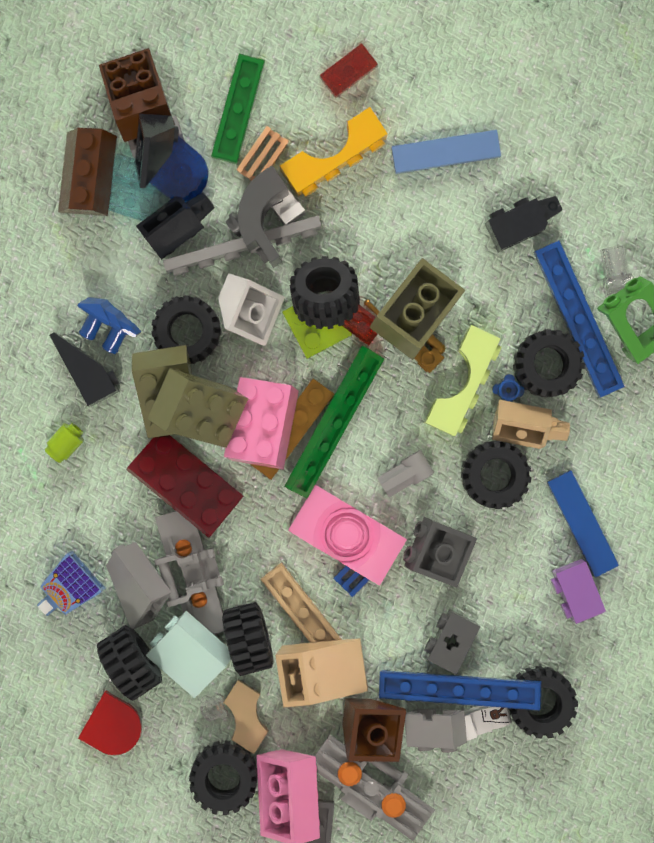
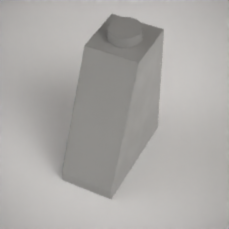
(137, 584)

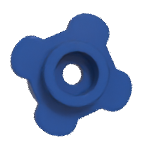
(508, 382)

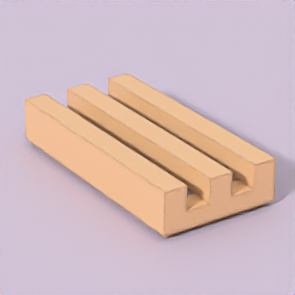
(275, 137)

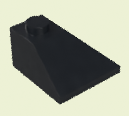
(153, 145)

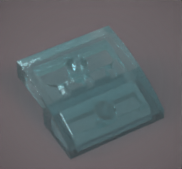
(126, 195)

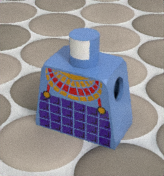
(69, 586)

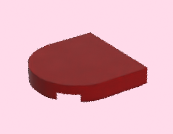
(112, 726)

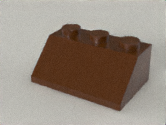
(87, 172)

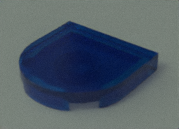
(182, 173)

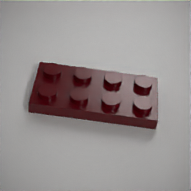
(185, 483)

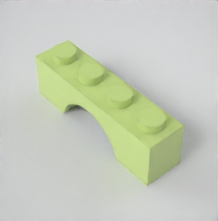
(477, 350)

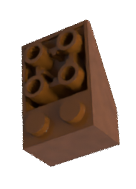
(133, 90)

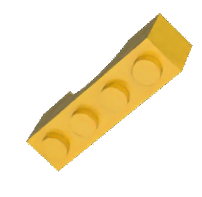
(305, 171)

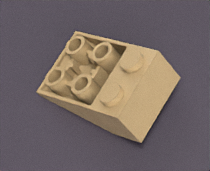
(320, 671)

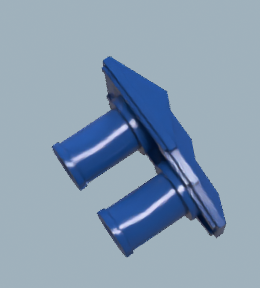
(104, 312)

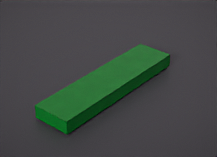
(238, 109)

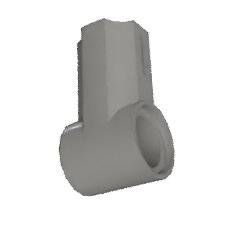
(410, 471)

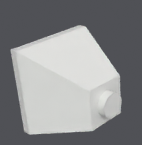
(249, 308)

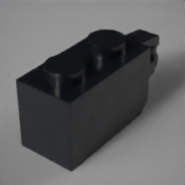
(522, 222)
(175, 223)

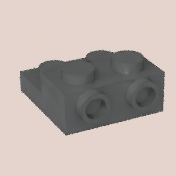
(439, 551)

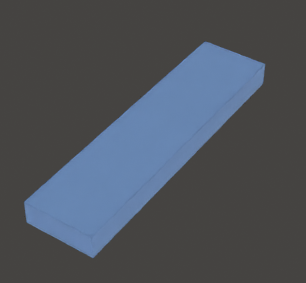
(446, 151)

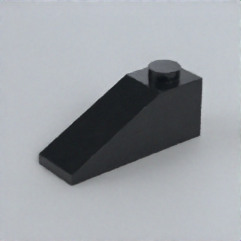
(89, 375)

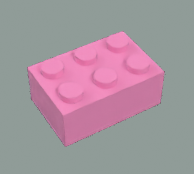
(264, 424)
(288, 796)

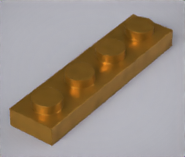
(307, 409)

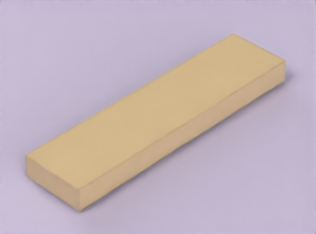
(299, 605)

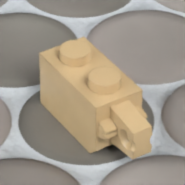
(527, 425)

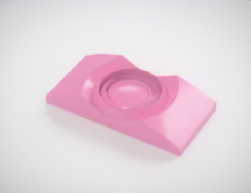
(347, 535)

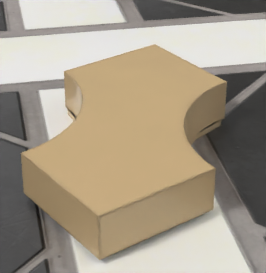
(243, 704)

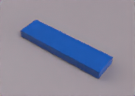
(582, 523)

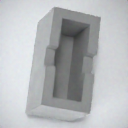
(432, 730)

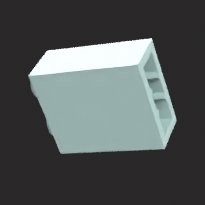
(189, 653)

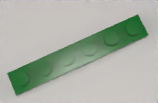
(334, 422)

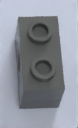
(464, 632)

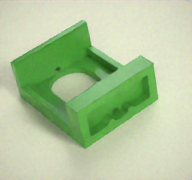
(615, 309)

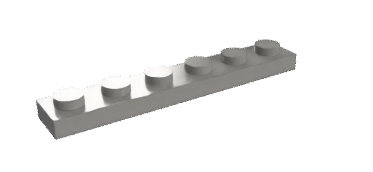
(232, 249)

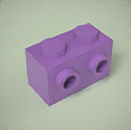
(578, 591)

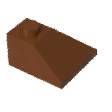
(373, 730)

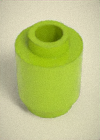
(64, 442)

